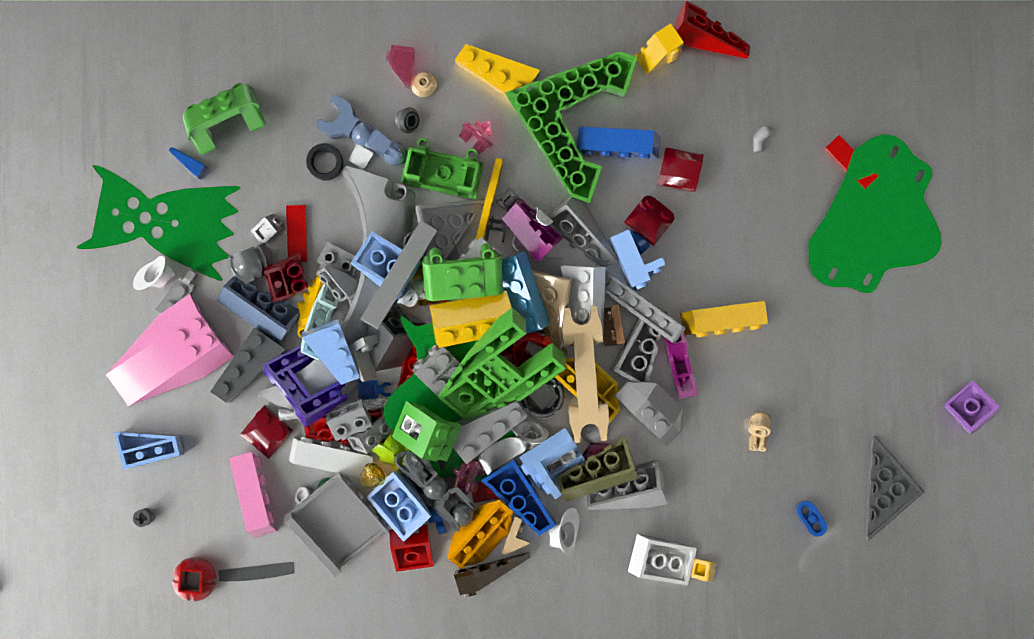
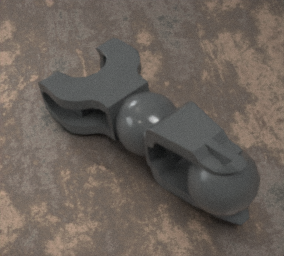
(436, 488)

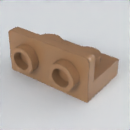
(613, 326)

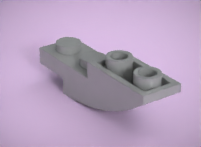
(340, 283)

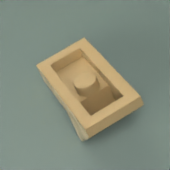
(513, 542)

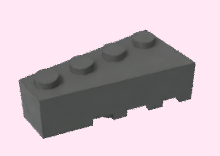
(246, 365)

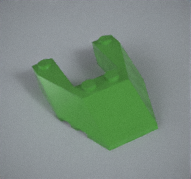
(489, 379)

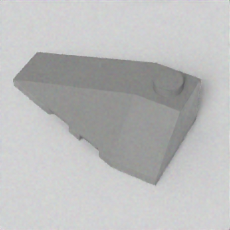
(578, 226)
(643, 492)

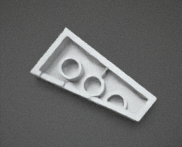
(327, 457)

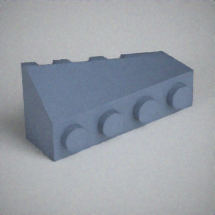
(258, 309)

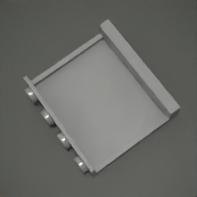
(336, 522)

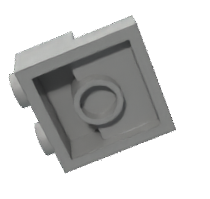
(436, 368)

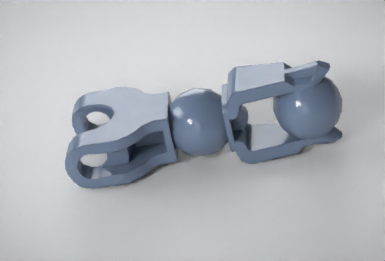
(361, 133)

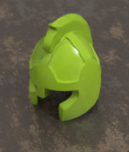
(388, 450)

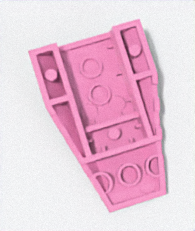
(169, 354)

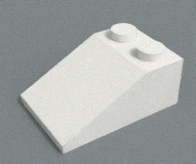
(662, 560)

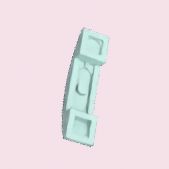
(319, 315)

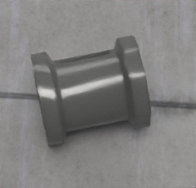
(508, 200)
(140, 522)

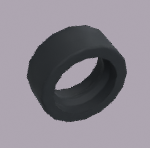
(310, 161)

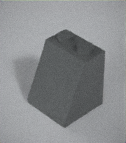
(393, 342)

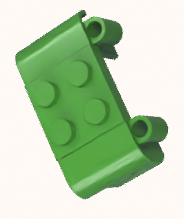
(219, 108)
(442, 171)
(463, 276)

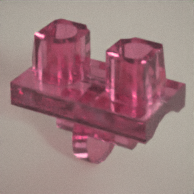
(469, 131)
(466, 476)

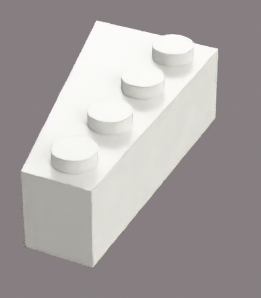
(585, 290)

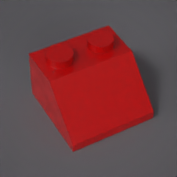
(413, 552)

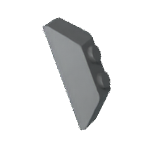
(652, 408)

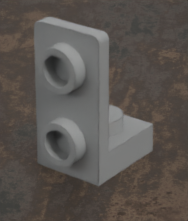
(362, 359)
(370, 438)

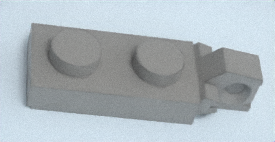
(179, 290)

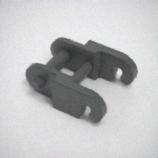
(489, 228)

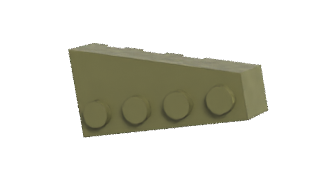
(599, 472)

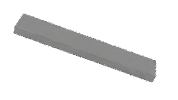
(398, 275)
(642, 308)

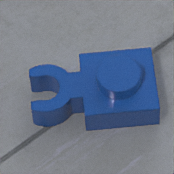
(371, 389)

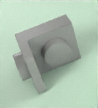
(267, 228)

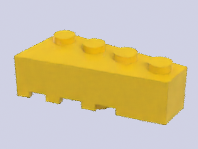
(496, 70)
(724, 318)

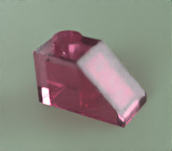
(401, 62)

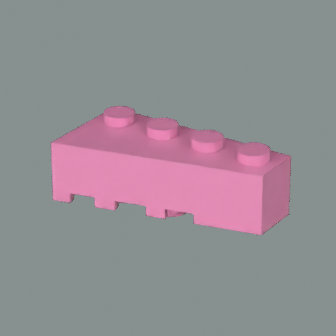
(252, 495)

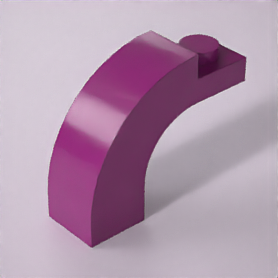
(680, 367)

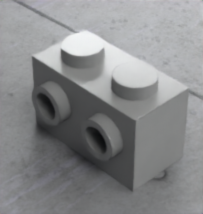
(337, 258)
(349, 420)

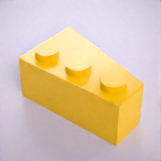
(662, 48)

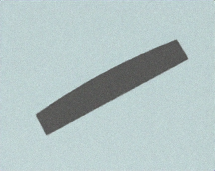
(256, 572)

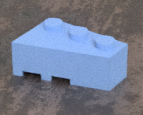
(332, 349)
(145, 448)

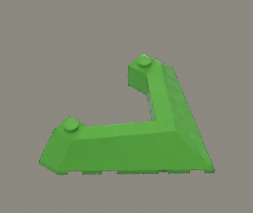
(541, 108)

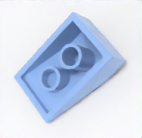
(377, 258)
(400, 504)

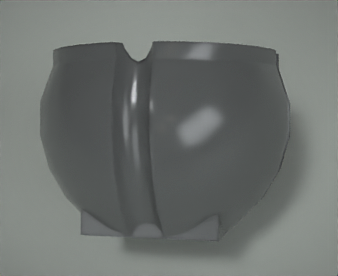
(249, 264)
(550, 408)

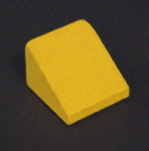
(703, 570)

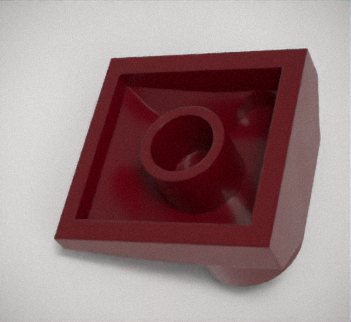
(650, 219)
(266, 431)

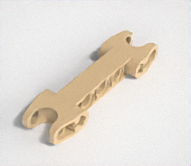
(588, 409)

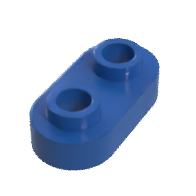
(810, 518)

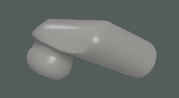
(760, 136)

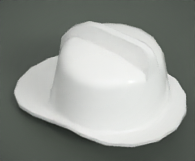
(153, 274)
(531, 432)
(565, 531)

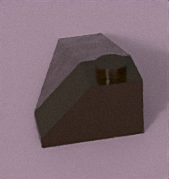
(479, 576)

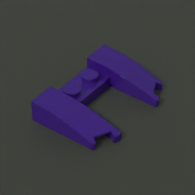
(307, 408)

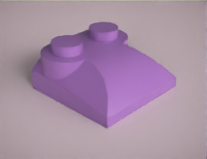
(972, 407)

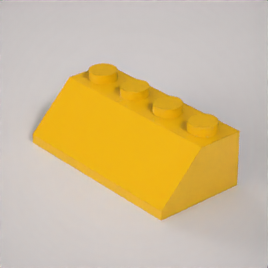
(466, 318)

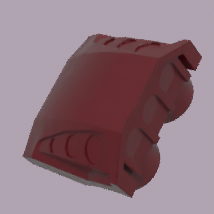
(680, 169)
(286, 278)

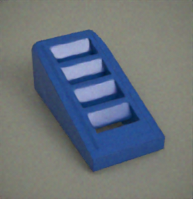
(194, 166)

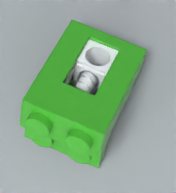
(425, 432)

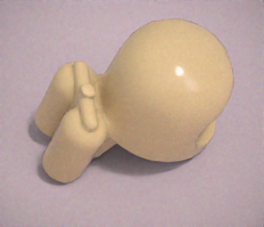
(760, 428)

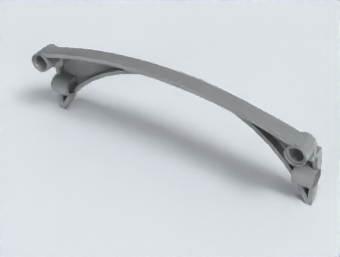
(387, 215)

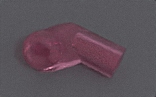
(594, 449)

